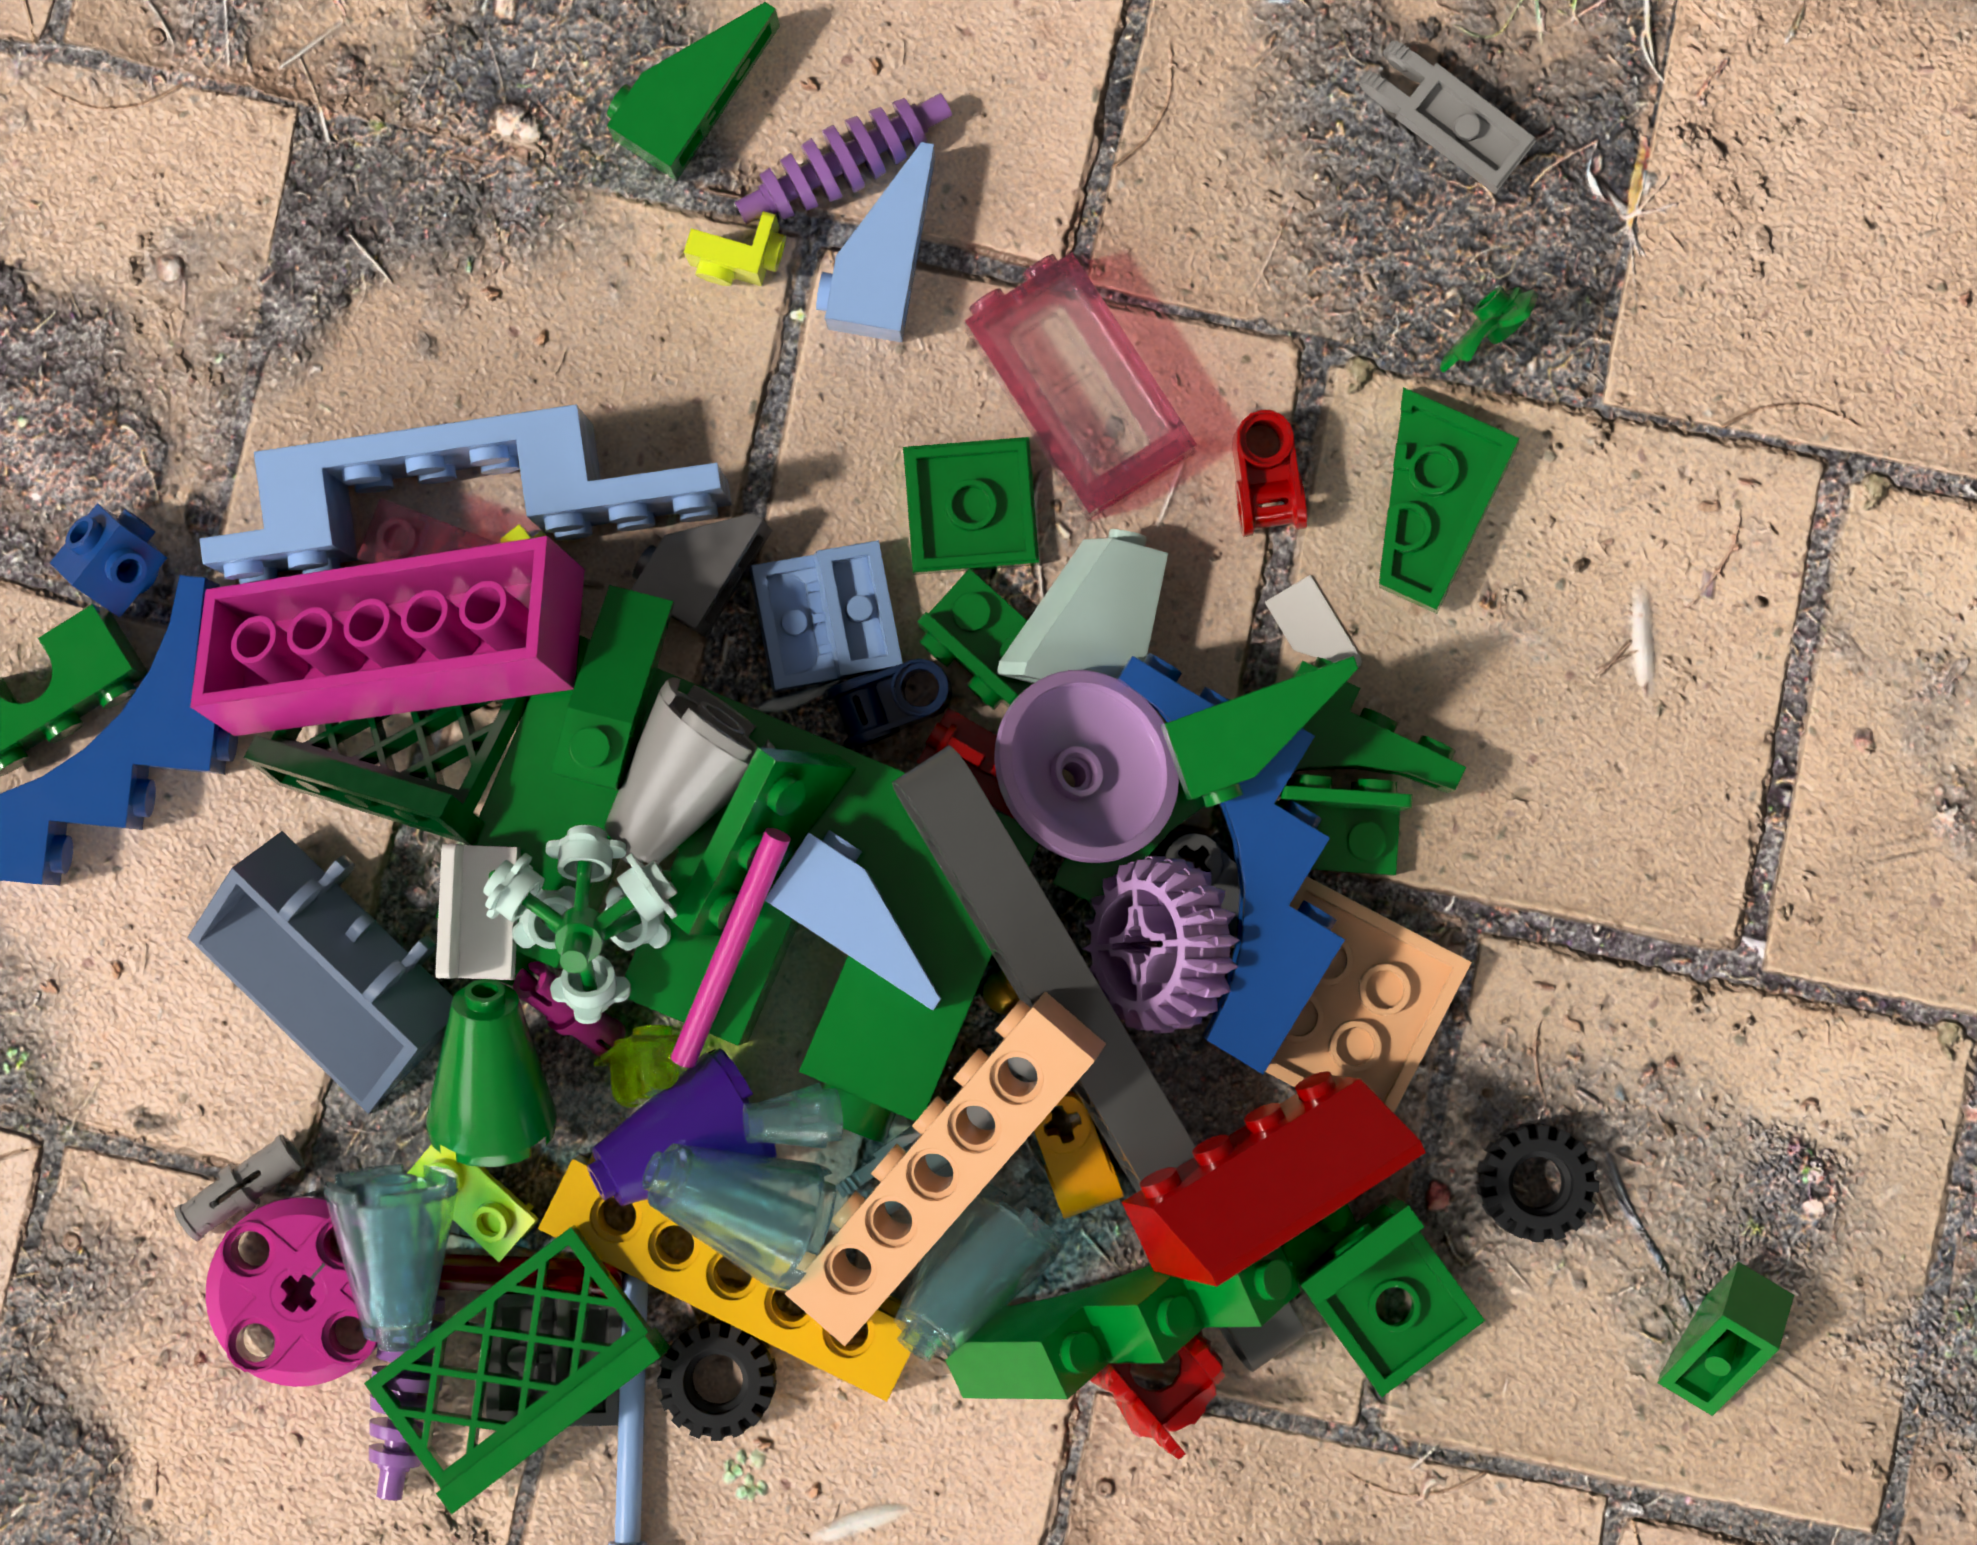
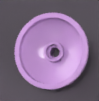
(1110, 747)

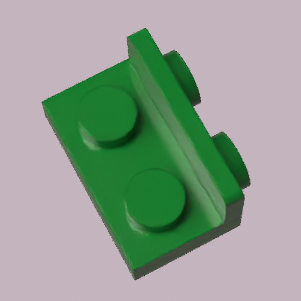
(976, 631)

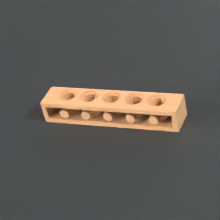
(1061, 1052)

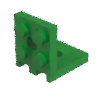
(1382, 1254)

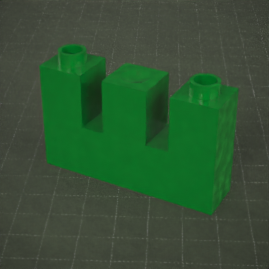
(873, 1037)

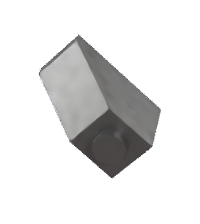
(701, 568)

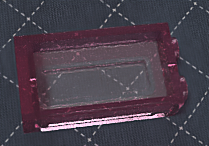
(1078, 384)

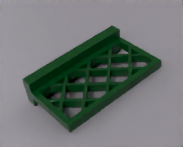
(383, 790)

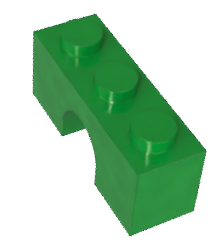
(89, 669)

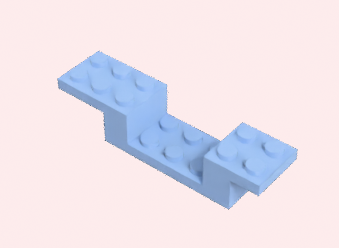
(310, 507)

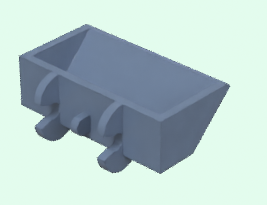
(324, 969)

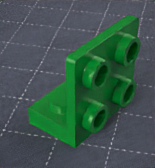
(1357, 821)

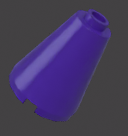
(696, 1111)

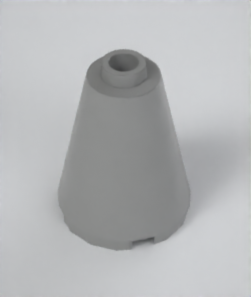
(680, 771)

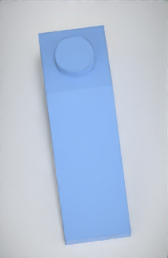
(879, 260)
(845, 908)

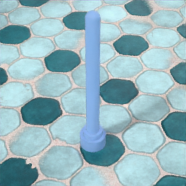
(631, 1436)

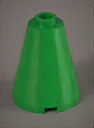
(489, 1081)

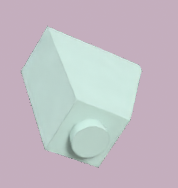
(1093, 612)

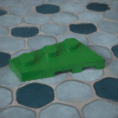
(1438, 497)
(777, 792)

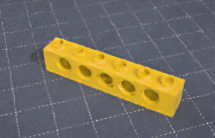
(869, 1365)

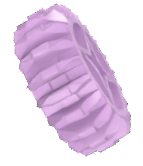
(1171, 905)

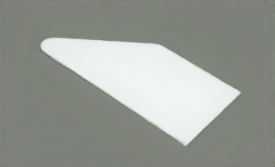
(1311, 623)

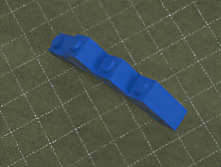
(110, 776)
(1279, 947)

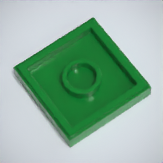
(971, 505)

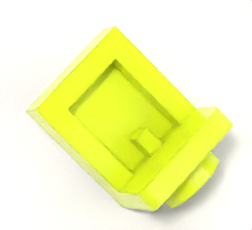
(723, 259)

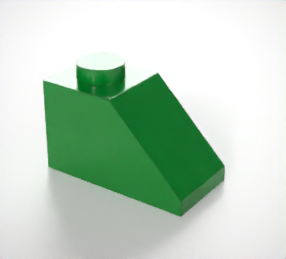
(1728, 1339)

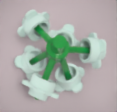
(577, 931)

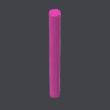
(730, 947)

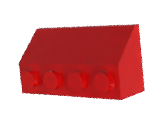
(1269, 1179)

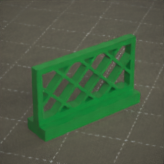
(550, 1413)

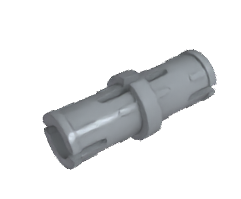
(203, 1210)

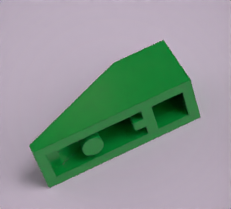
(685, 94)
(613, 689)
(1241, 736)

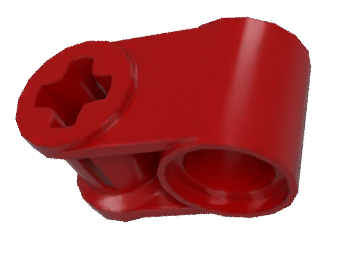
(1268, 478)

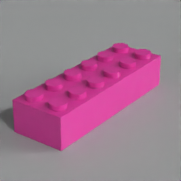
(390, 637)

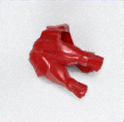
(1172, 1407)

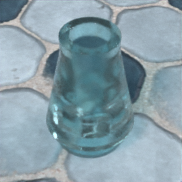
(796, 1118)

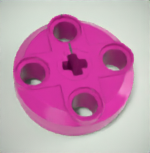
(293, 1294)

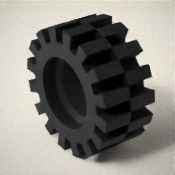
(1576, 1182)
(716, 1418)

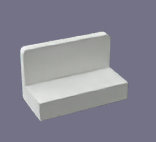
(466, 937)

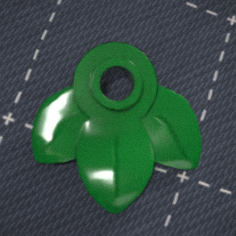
(1497, 318)

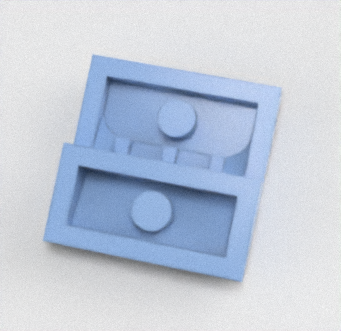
(825, 616)

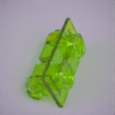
(641, 1064)

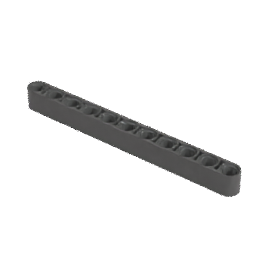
(1042, 957)

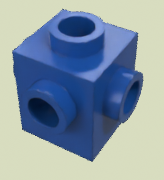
(110, 558)

